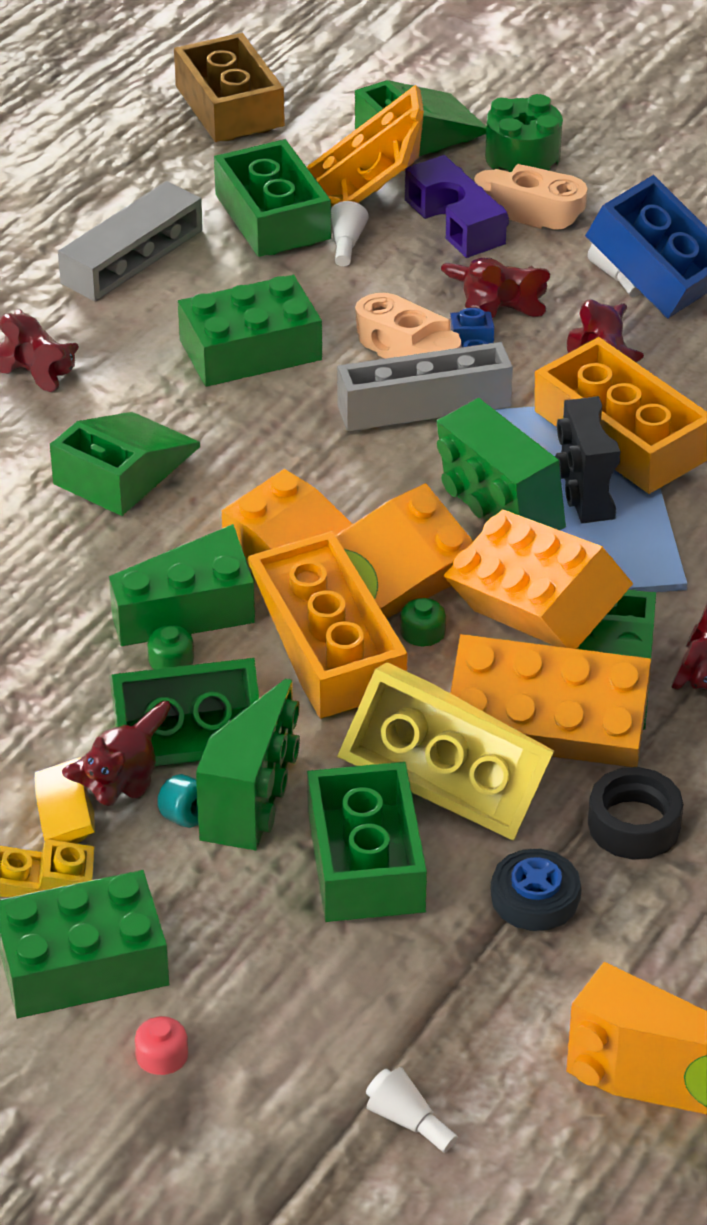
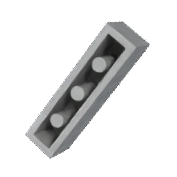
(130, 240)
(422, 385)

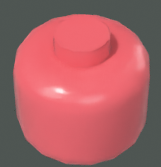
(161, 1045)

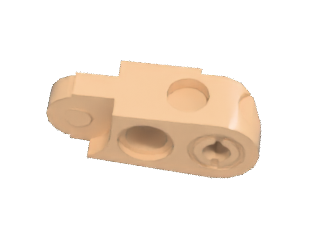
(536, 195)
(401, 327)

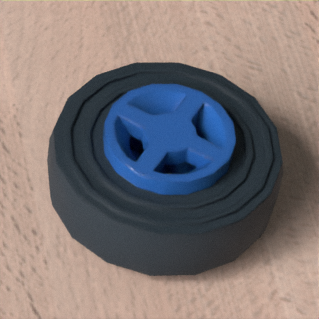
(535, 889)

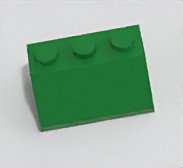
(200, 700)

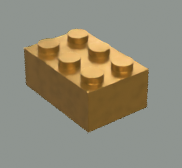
(229, 87)

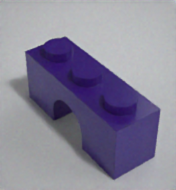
(472, 216)

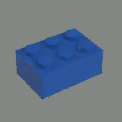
(654, 244)

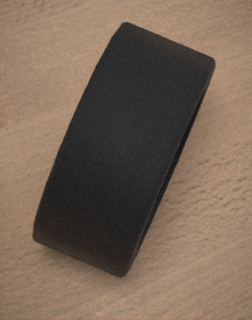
(628, 839)

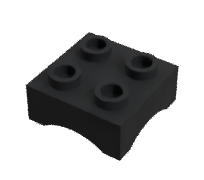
(587, 459)

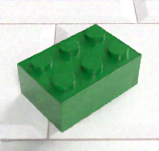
(272, 197)
(250, 330)
(498, 466)
(366, 842)
(82, 944)

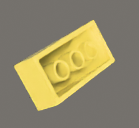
(449, 749)

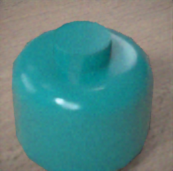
(179, 800)

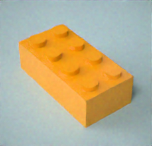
(652, 422)
(538, 579)
(562, 697)

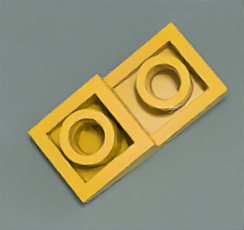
(63, 806)
(36, 871)

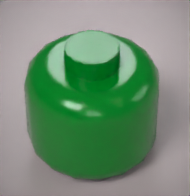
(423, 622)
(170, 647)

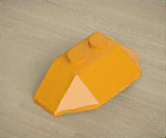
(373, 151)

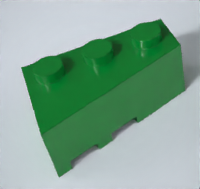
(191, 586)

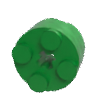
(523, 133)

